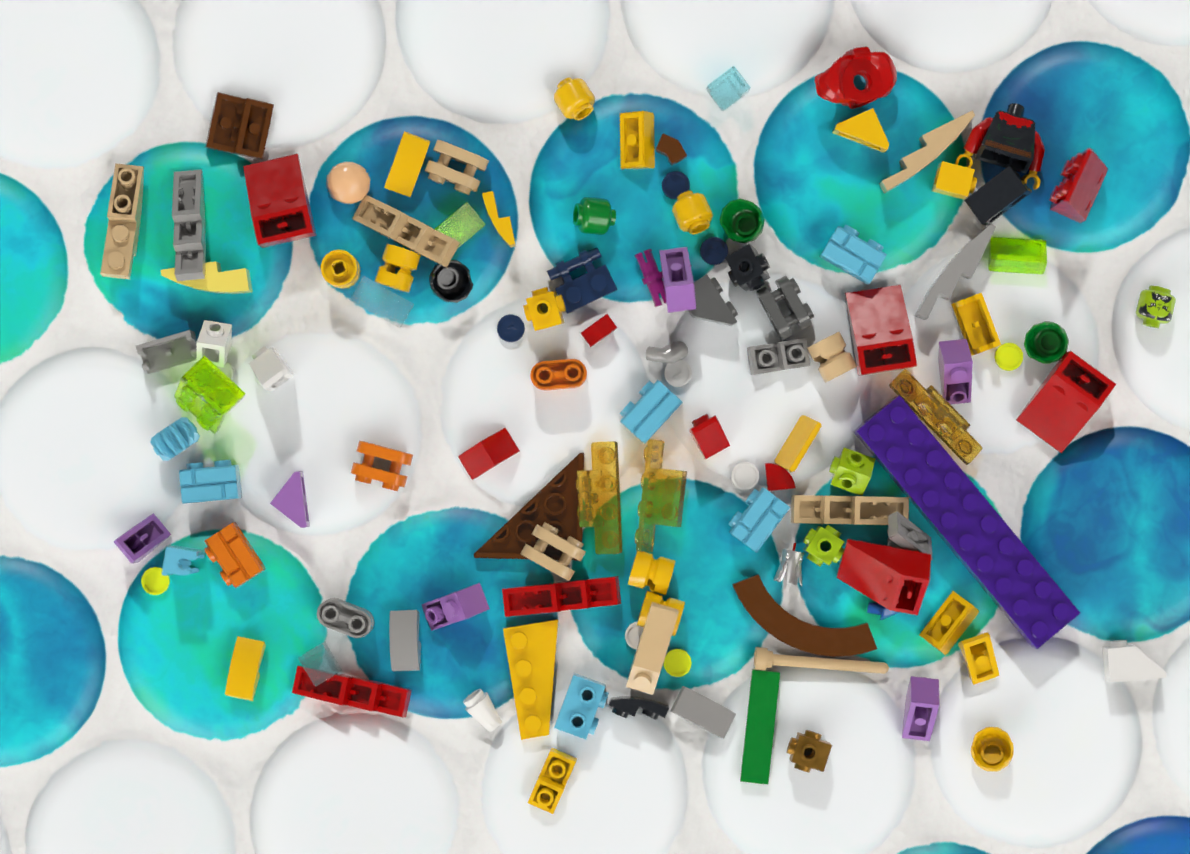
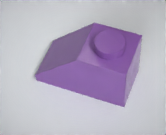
(677, 279)
(920, 708)

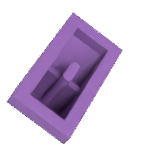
(292, 500)
(142, 539)

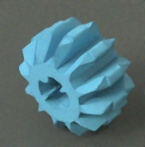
(174, 438)

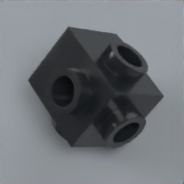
(748, 268)

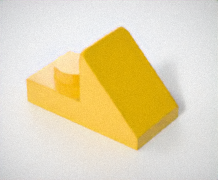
(979, 658)

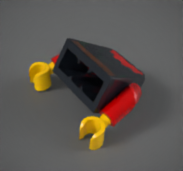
(1007, 142)

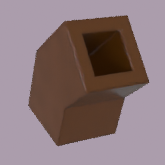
(671, 149)

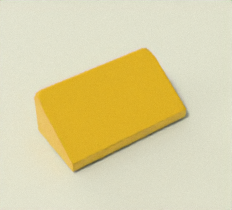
(637, 140)
(797, 443)
(949, 623)

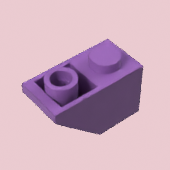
(955, 371)
(455, 606)

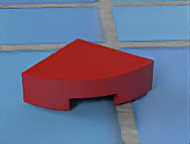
(778, 478)

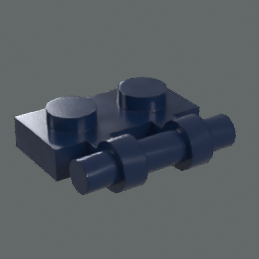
(586, 288)

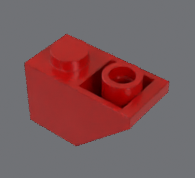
(708, 435)

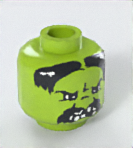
(1155, 306)

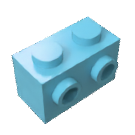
(580, 706)

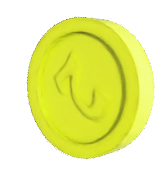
(1008, 356)
(154, 582)
(677, 662)

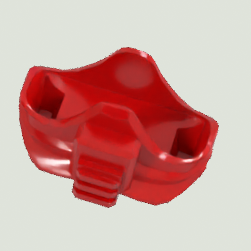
(838, 81)

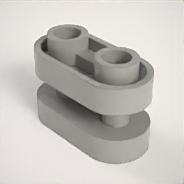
(345, 617)

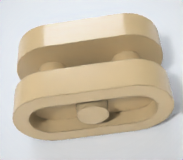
(440, 172)
(548, 535)

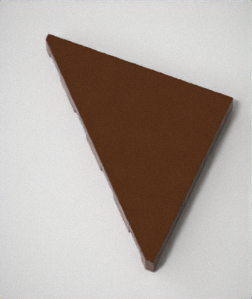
(553, 504)

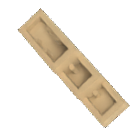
(933, 145)
(406, 230)
(846, 509)

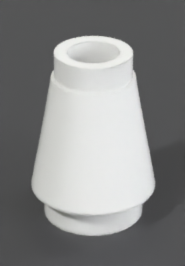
(482, 709)

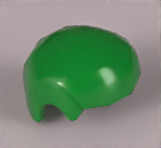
(742, 220)
(1046, 342)

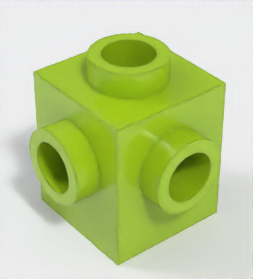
(851, 471)
(813, 541)

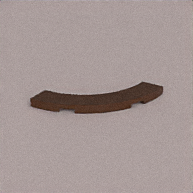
(798, 633)

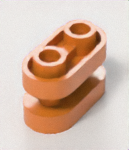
(558, 374)
(366, 472)

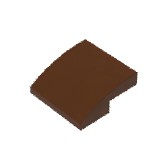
(239, 125)

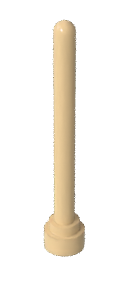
(765, 659)

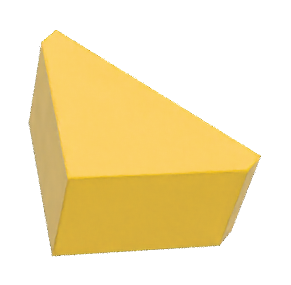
(864, 130)

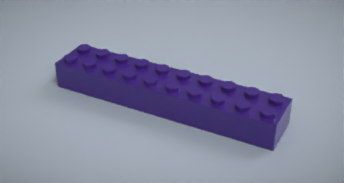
(966, 522)

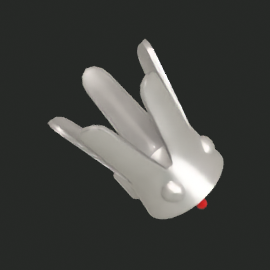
(791, 562)

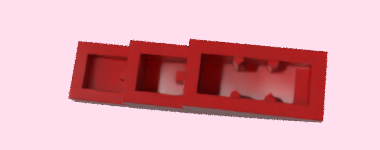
(561, 596)
(355, 692)

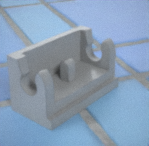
(168, 351)

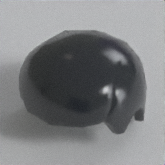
(451, 282)

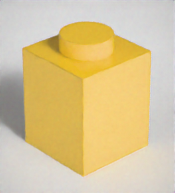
(954, 180)

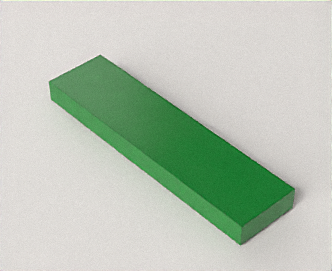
(760, 726)

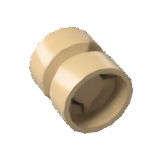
(832, 357)

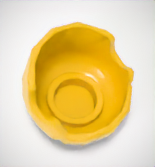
(992, 749)

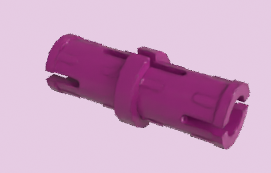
(652, 276)

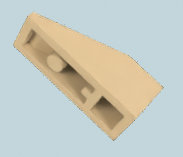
(652, 648)

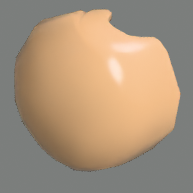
(348, 182)

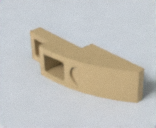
(124, 221)

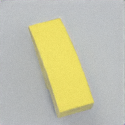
(215, 281)

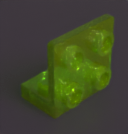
(207, 394)

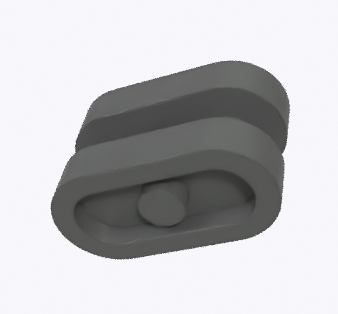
(799, 314)

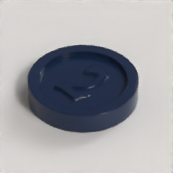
(675, 184)
(714, 251)
(510, 328)

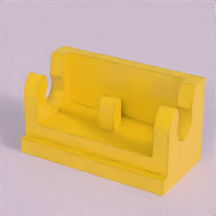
(976, 324)

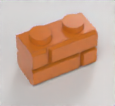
(234, 555)

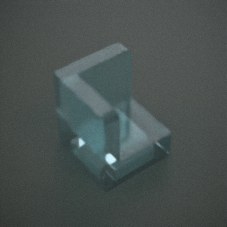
(728, 88)
(320, 664)

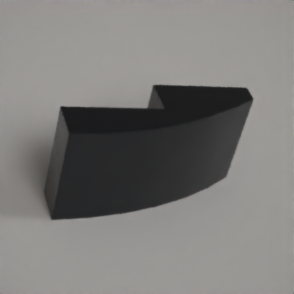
(629, 705)

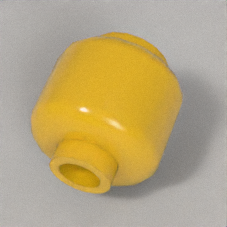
(574, 98)
(692, 212)

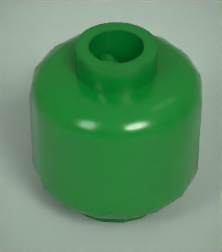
(594, 215)

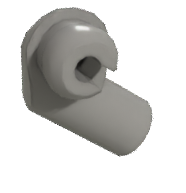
(667, 354)

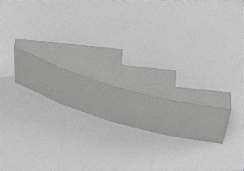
(189, 225)
(962, 265)

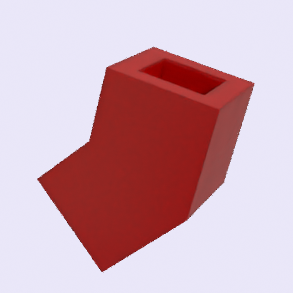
(599, 330)

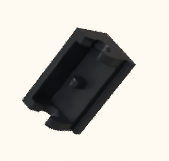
(998, 196)

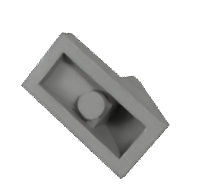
(906, 535)

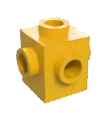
(537, 316)

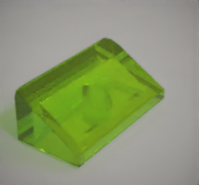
(461, 224)
(1017, 255)

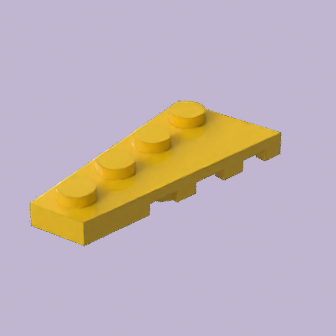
(531, 666)

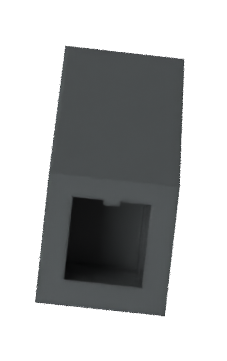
(710, 304)

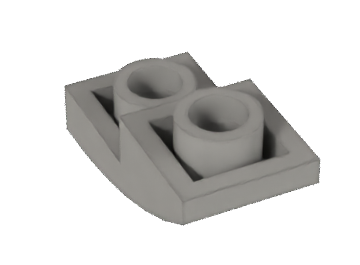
(778, 356)
(404, 640)
(703, 712)

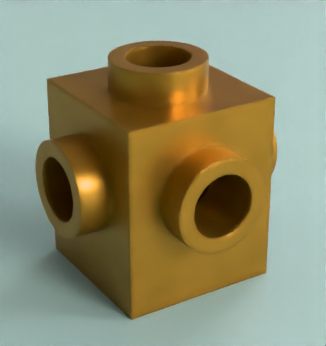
(816, 759)

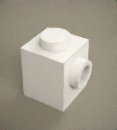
(214, 342)

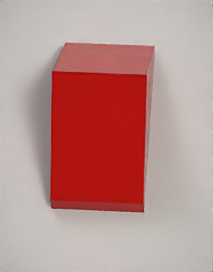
(488, 453)

